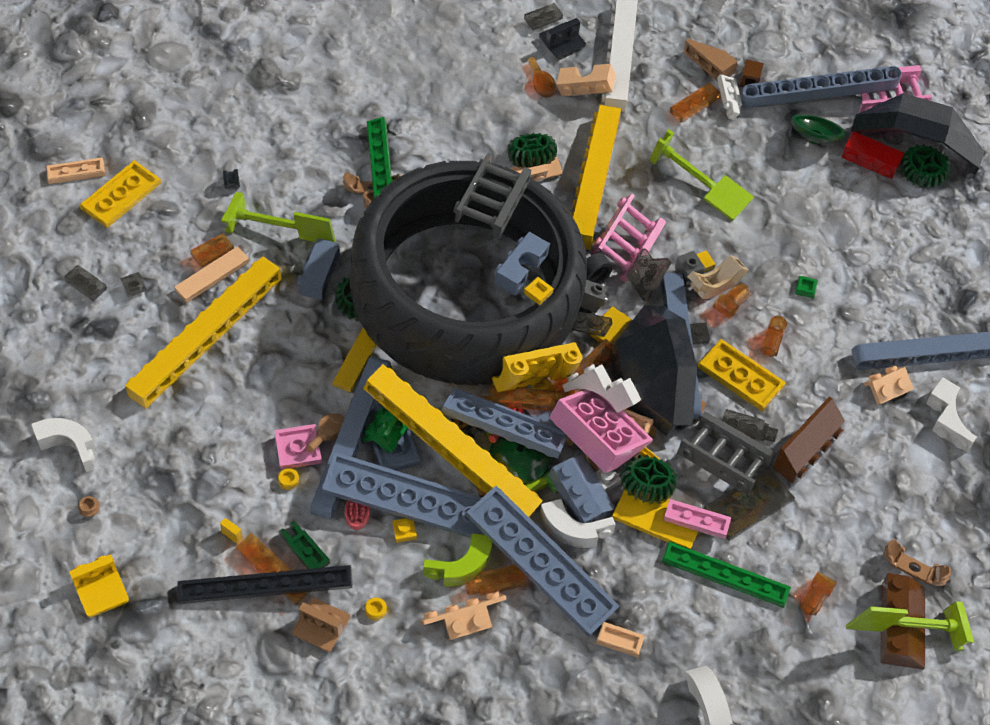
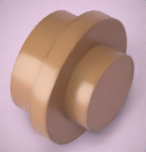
(88, 506)

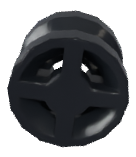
(231, 178)

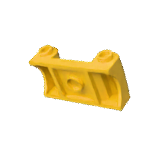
(555, 361)

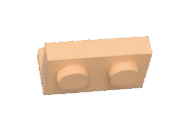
(889, 384)

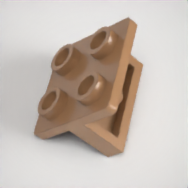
(320, 624)

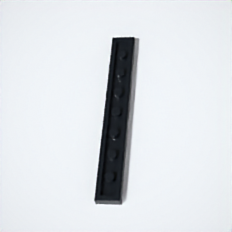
(264, 584)

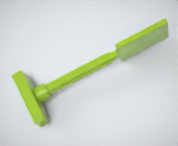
(724, 196)
(308, 226)
(881, 618)

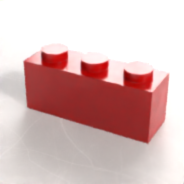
(872, 155)

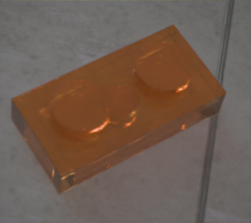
(211, 250)

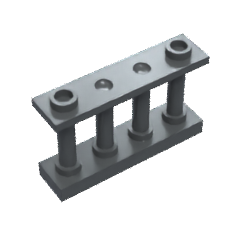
(506, 208)
(733, 439)

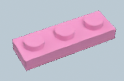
(697, 519)

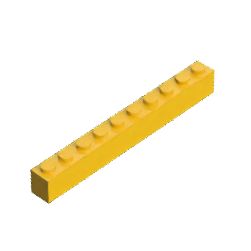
(595, 171)
(203, 332)
(447, 439)

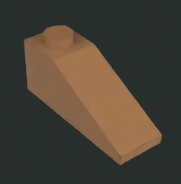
(710, 59)

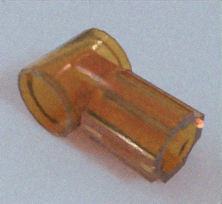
(729, 303)
(774, 336)
(819, 590)

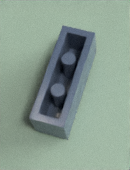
(319, 268)

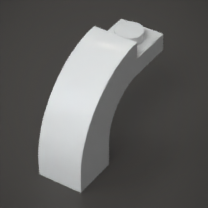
(66, 432)
(571, 531)
(710, 696)

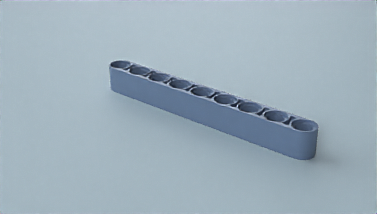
(828, 86)
(675, 300)
(921, 351)
(350, 436)

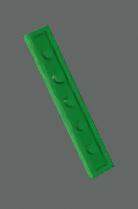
(379, 154)
(726, 574)

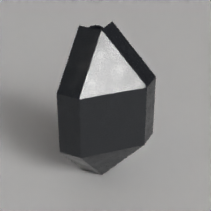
(925, 120)
(661, 365)

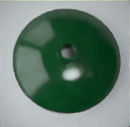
(817, 129)
(526, 464)

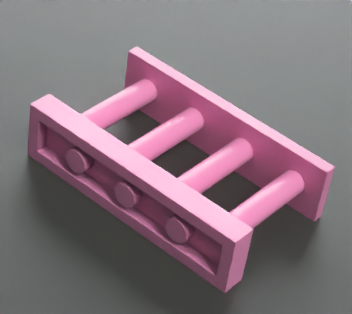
(909, 75)
(644, 240)

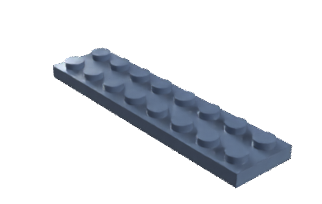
(400, 494)
(542, 561)

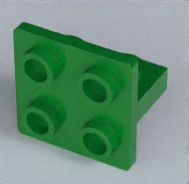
(385, 430)

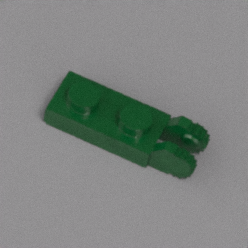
(304, 547)

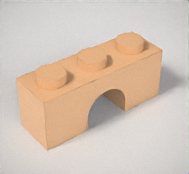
(598, 81)

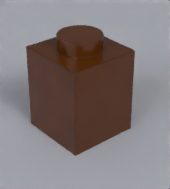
(751, 73)

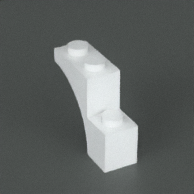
(619, 393)
(949, 425)

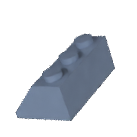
(581, 490)

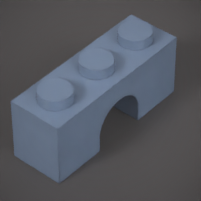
(529, 251)

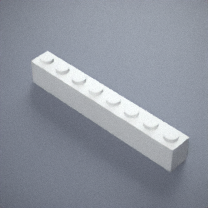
(621, 51)

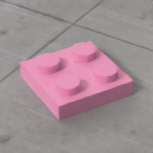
(292, 447)

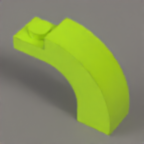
(464, 569)

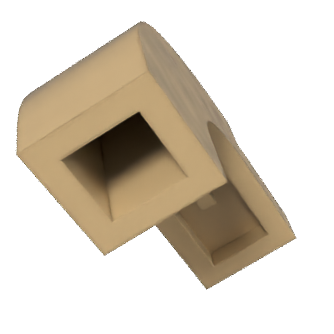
(719, 279)

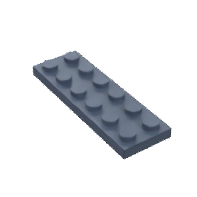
(504, 422)

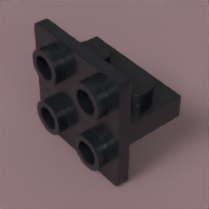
(563, 38)

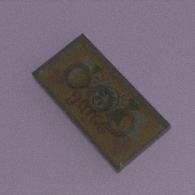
(745, 510)

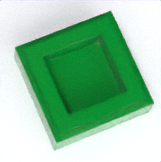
(806, 287)

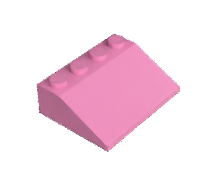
(599, 430)

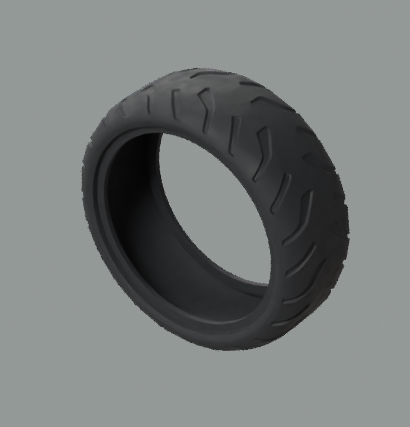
(449, 347)

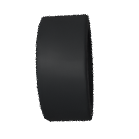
(598, 268)

